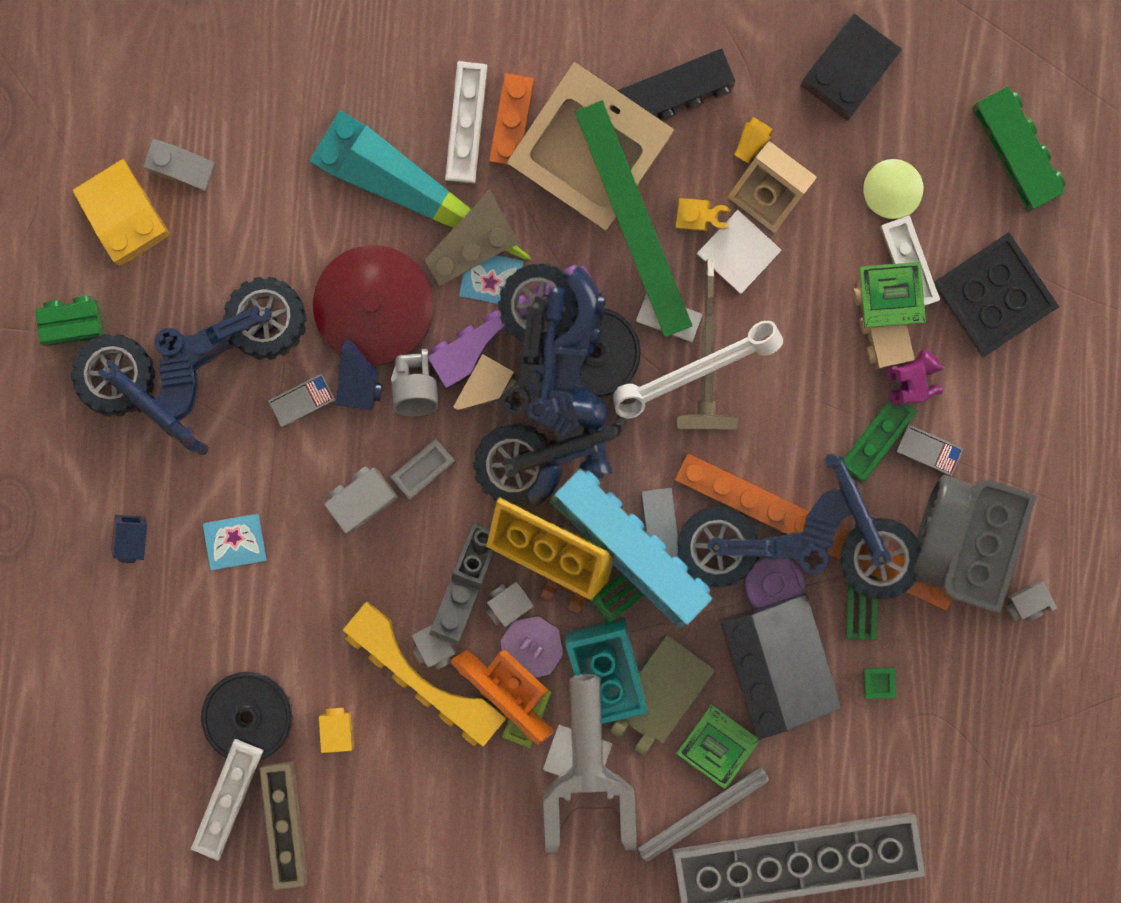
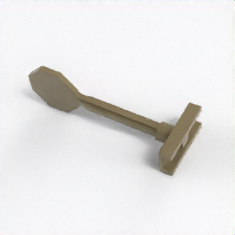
(706, 416)

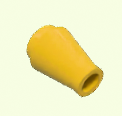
(753, 138)

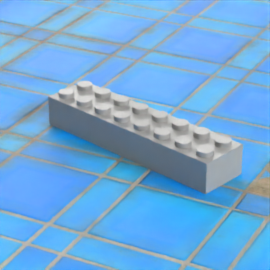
(801, 861)

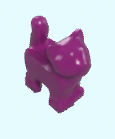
(913, 379)

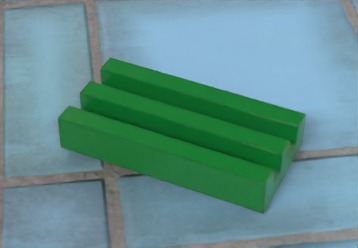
(602, 608)
(872, 635)

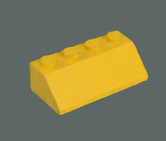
(549, 550)

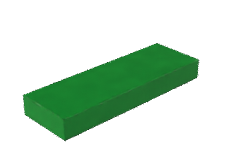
(878, 439)

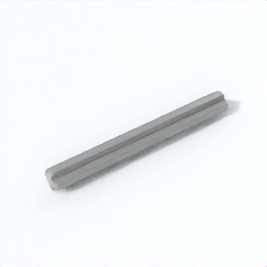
(703, 814)

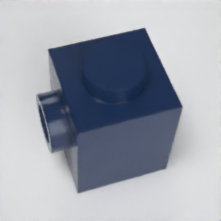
(129, 538)

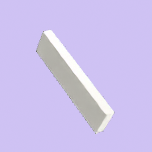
(466, 122)
(227, 799)

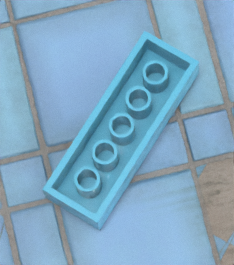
(633, 550)

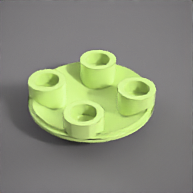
(893, 189)

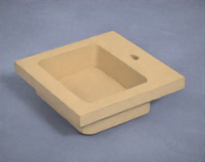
(559, 157)

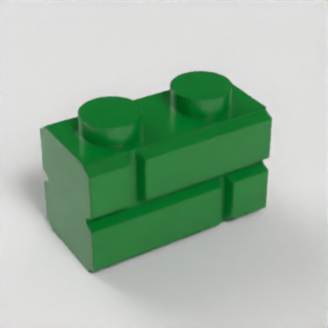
(69, 322)

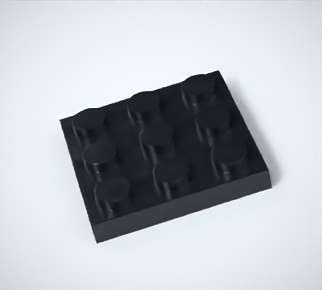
(995, 294)

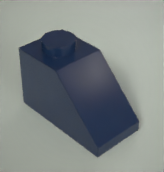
(357, 380)

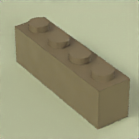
(283, 825)

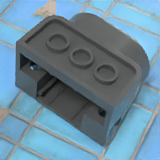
(972, 540)

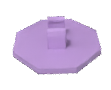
(534, 645)

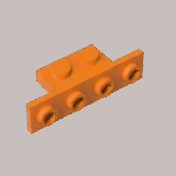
(509, 688)

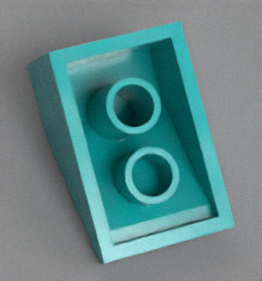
(610, 655)

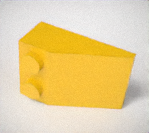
(121, 213)

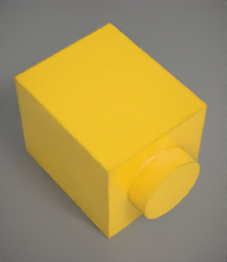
(336, 731)

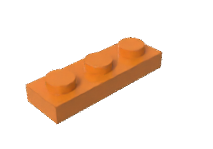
(511, 117)

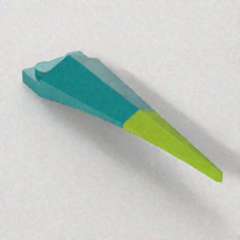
(370, 163)

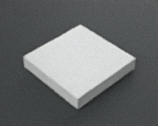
(739, 252)

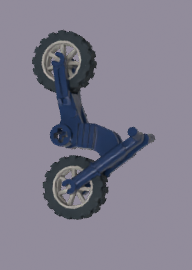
(190, 353)
(817, 535)

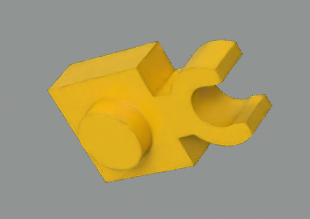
(696, 215)

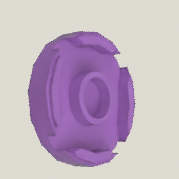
(773, 581)

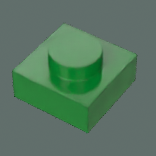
(879, 683)

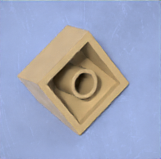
(771, 186)

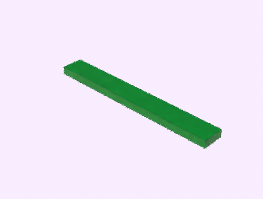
(633, 218)

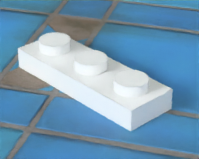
(905, 248)

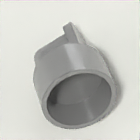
(413, 393)

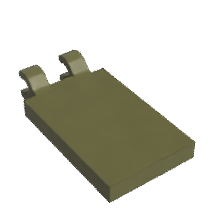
(670, 686)

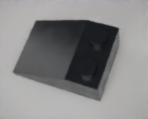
(850, 67)

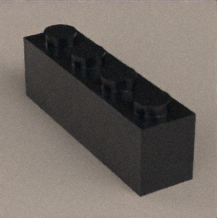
(682, 86)

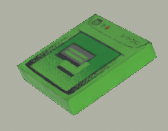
(892, 294)
(717, 746)

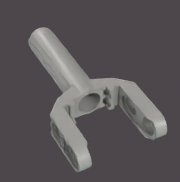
(588, 771)

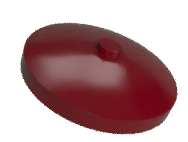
(375, 301)

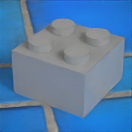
(360, 500)

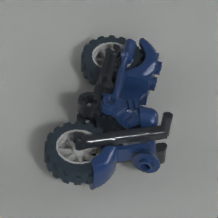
(555, 342)

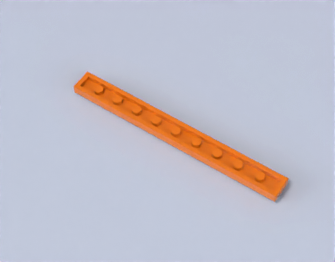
(783, 517)

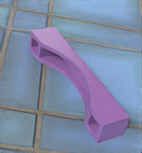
(458, 359)

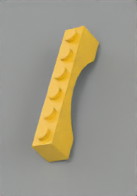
(472, 714)

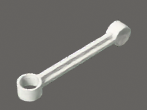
(698, 369)

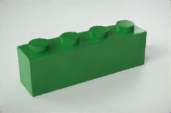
(1019, 149)

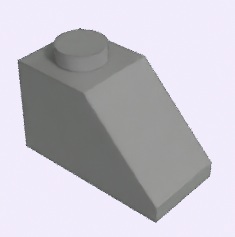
(178, 165)

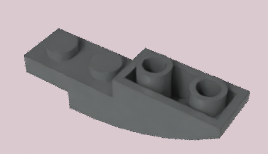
(463, 586)

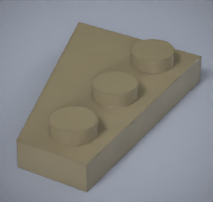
(472, 241)

